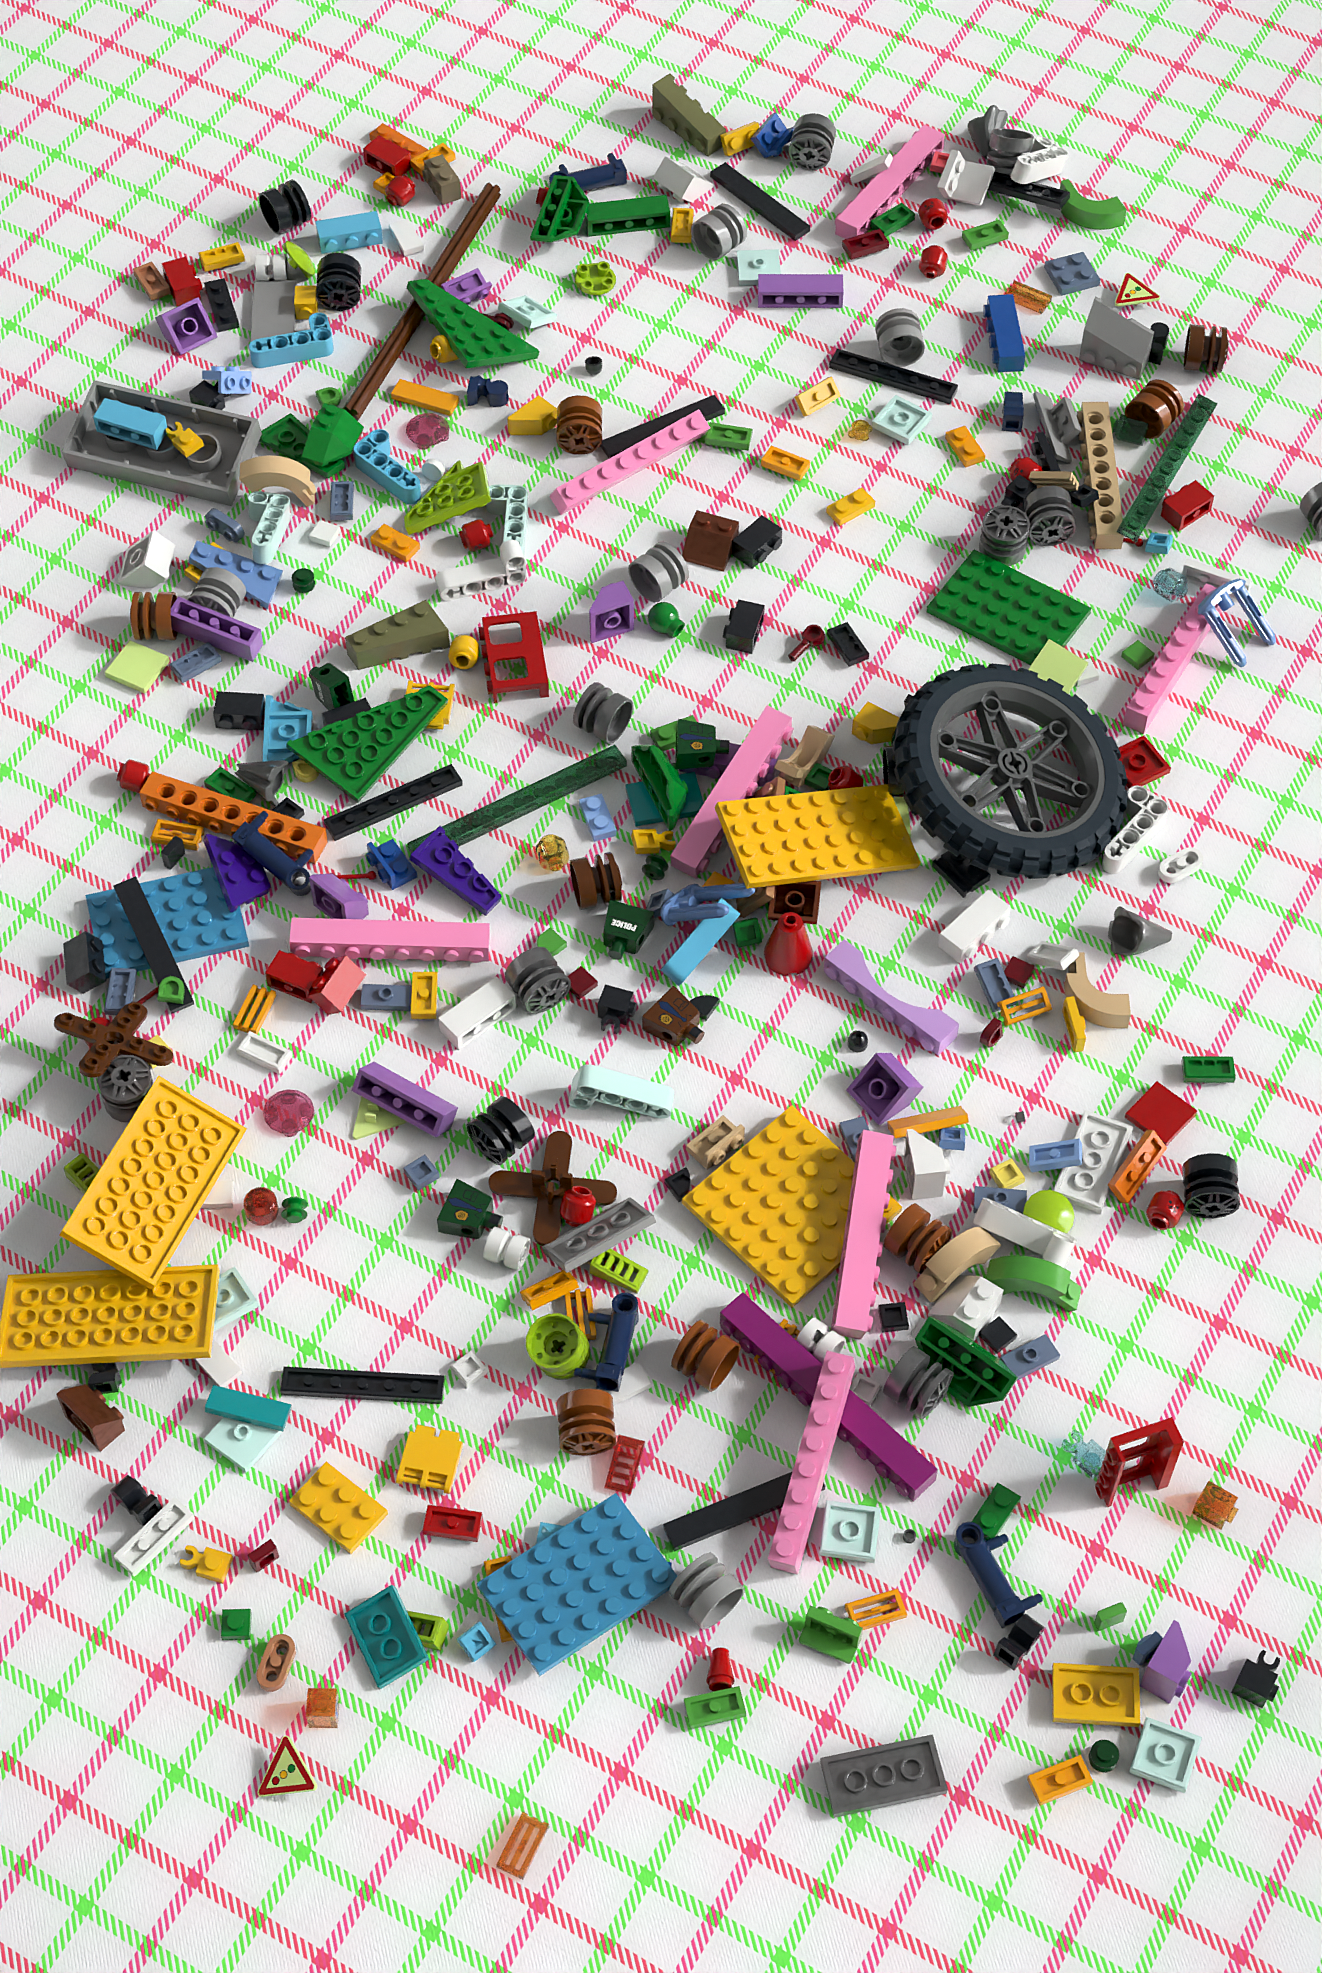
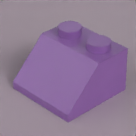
(186, 326)
(611, 612)
(336, 898)
(884, 1087)
(1168, 1668)

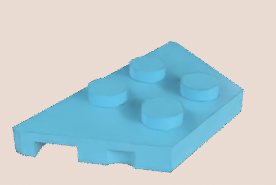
(283, 724)

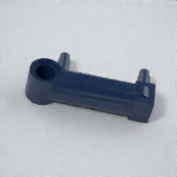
(598, 176)
(272, 857)
(616, 1343)
(989, 1576)

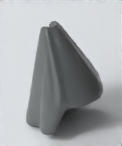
(981, 128)
(263, 777)
(1134, 934)

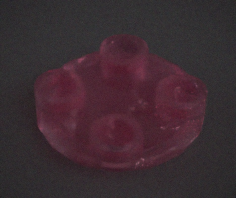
(427, 430)
(288, 1112)

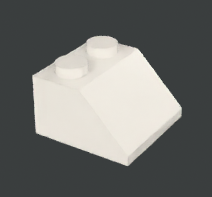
(681, 180)
(147, 562)
(925, 1166)
(968, 1304)

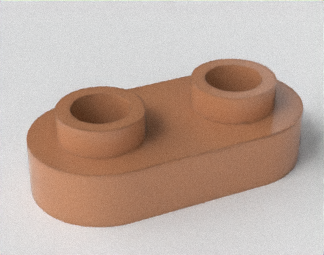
(276, 1664)

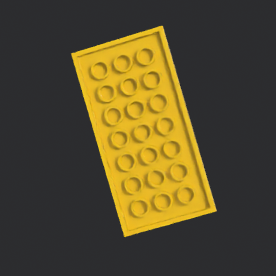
(816, 835)
(153, 1182)
(107, 1317)

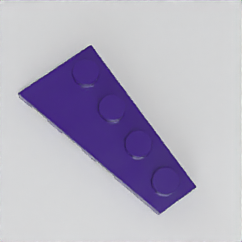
(448, 865)

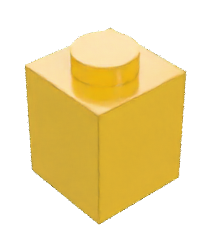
(305, 301)

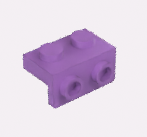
(468, 286)

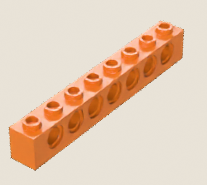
(227, 814)

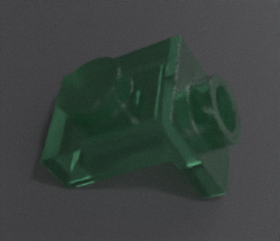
(1130, 430)

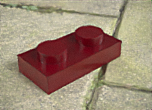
(865, 244)

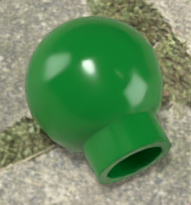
(665, 619)

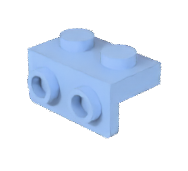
(229, 381)

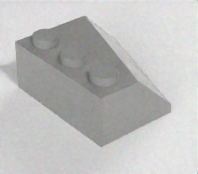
(1115, 341)

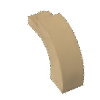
(278, 471)
(810, 751)
(1094, 1005)
(959, 1254)

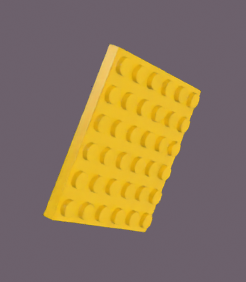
(782, 1205)

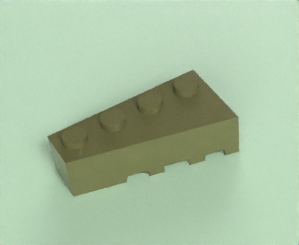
(685, 116)
(398, 636)

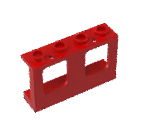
(529, 649)
(1156, 1454)

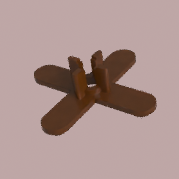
(121, 1032)
(532, 1185)

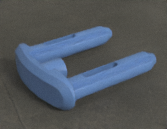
(1221, 597)
(686, 903)

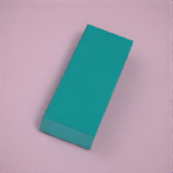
(248, 1408)

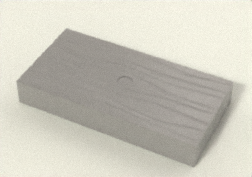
(206, 474)

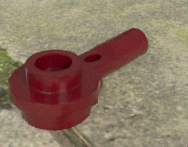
(501, 319)
(811, 636)

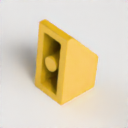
(533, 418)
(874, 724)

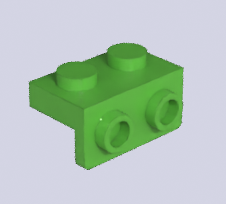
(831, 1634)

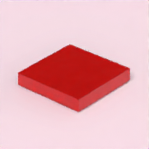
(1142, 762)
(1161, 1112)

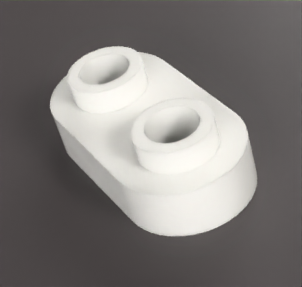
(1178, 865)

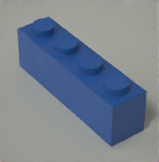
(1004, 333)

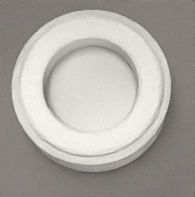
(433, 469)

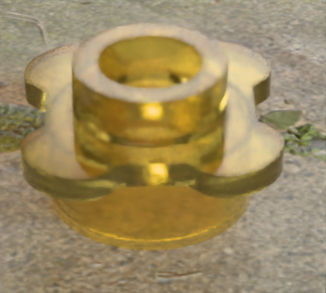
(860, 430)

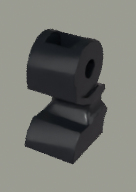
(1159, 342)
(107, 1379)
(135, 1500)
(1019, 1641)

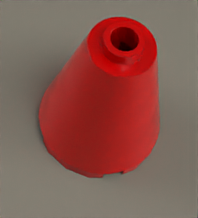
(788, 946)

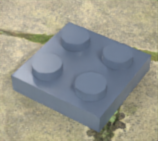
(1072, 273)

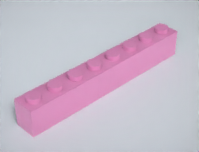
(890, 183)
(629, 462)
(1168, 666)
(736, 783)
(390, 939)
(862, 1235)
(811, 1462)

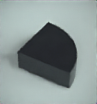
(706, 1005)
(679, 1184)

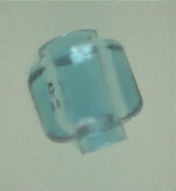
(1170, 584)

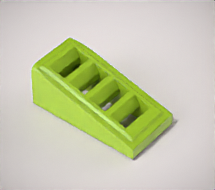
(80, 1168)
(614, 1277)
(434, 1631)

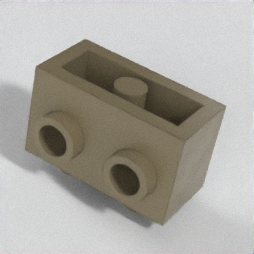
(442, 179)

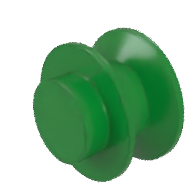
(294, 1209)

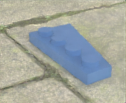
(258, 579)

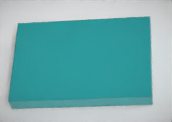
(644, 809)
(386, 1636)

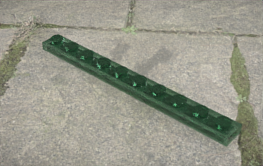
(1167, 468)
(530, 797)

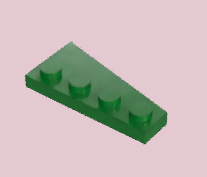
(289, 438)

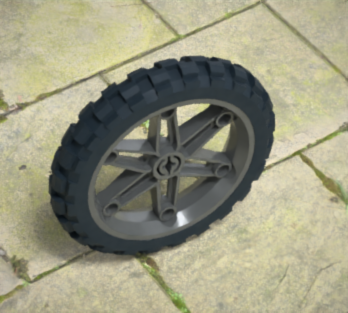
(955, 819)

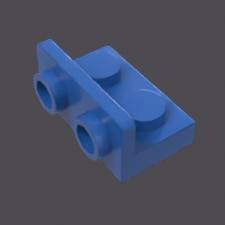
(772, 136)
(391, 864)

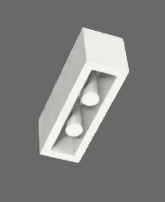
(974, 926)
(477, 1012)

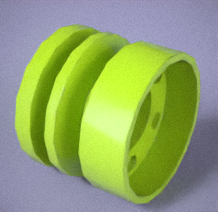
(547, 1336)

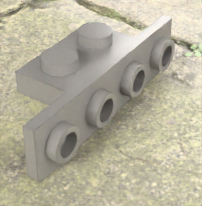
(1059, 424)

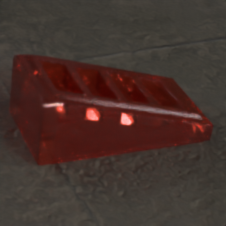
(628, 1442)

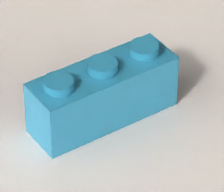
(349, 232)
(130, 423)

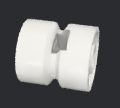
(279, 267)
(509, 1249)
(828, 1341)

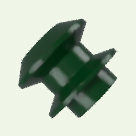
(303, 580)
(655, 867)
(1104, 1756)

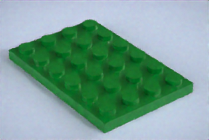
(1007, 608)

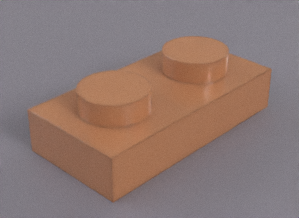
(151, 281)

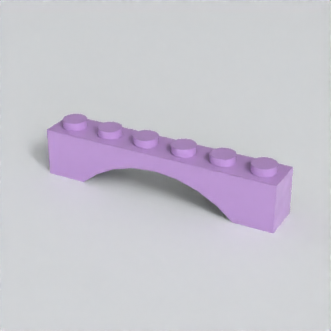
(928, 1026)

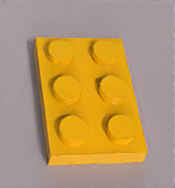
(338, 1507)
(1095, 1695)

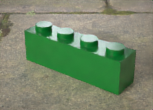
(627, 215)

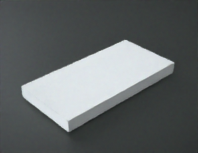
(1102, 1151)

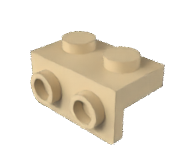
(715, 1142)

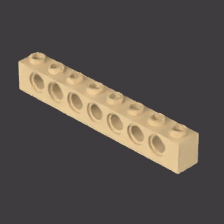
(1100, 474)

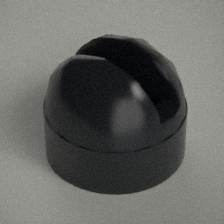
(593, 365)
(857, 1047)

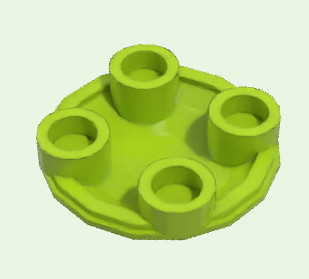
(299, 258)
(595, 278)
(1051, 1209)

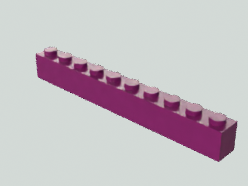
(800, 1372)

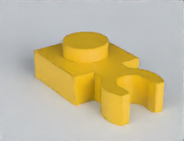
(185, 441)
(649, 842)
(210, 1565)

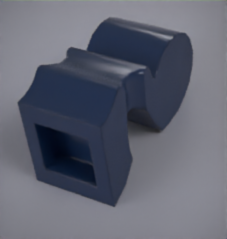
(495, 391)
(1012, 411)

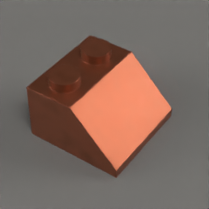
(710, 540)
(798, 898)
(91, 1415)

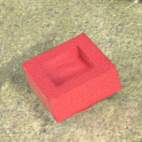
(938, 162)

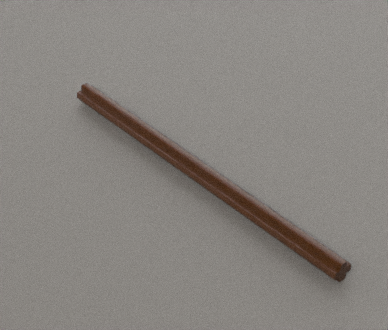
(414, 314)

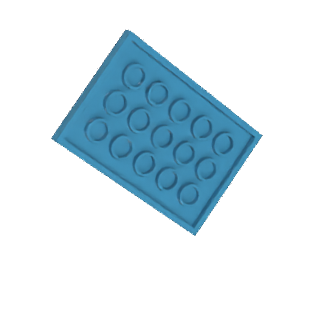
(187, 911)
(577, 1584)

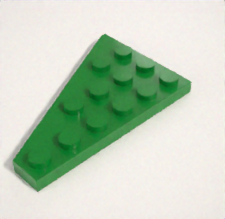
(470, 334)
(364, 747)

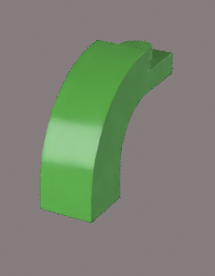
(1092, 213)
(1034, 1275)

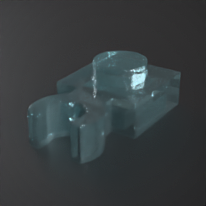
(1088, 1456)

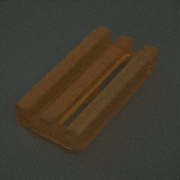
(1026, 296)
(533, 1822)

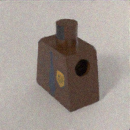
(673, 1019)

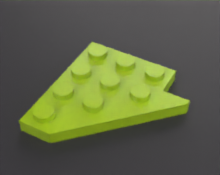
(451, 496)

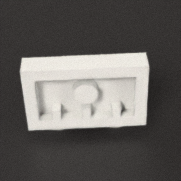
(965, 180)

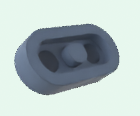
(224, 525)

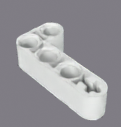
(1042, 162)
(485, 575)
(1148, 818)
(1025, 1231)

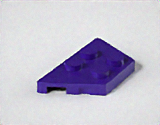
(237, 872)

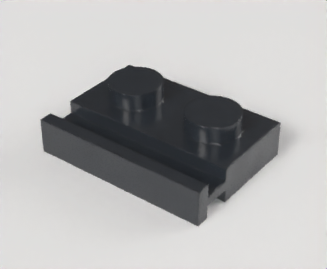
(960, 873)

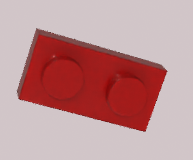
(452, 1523)

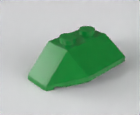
(561, 211)
(331, 436)
(661, 782)
(976, 1372)

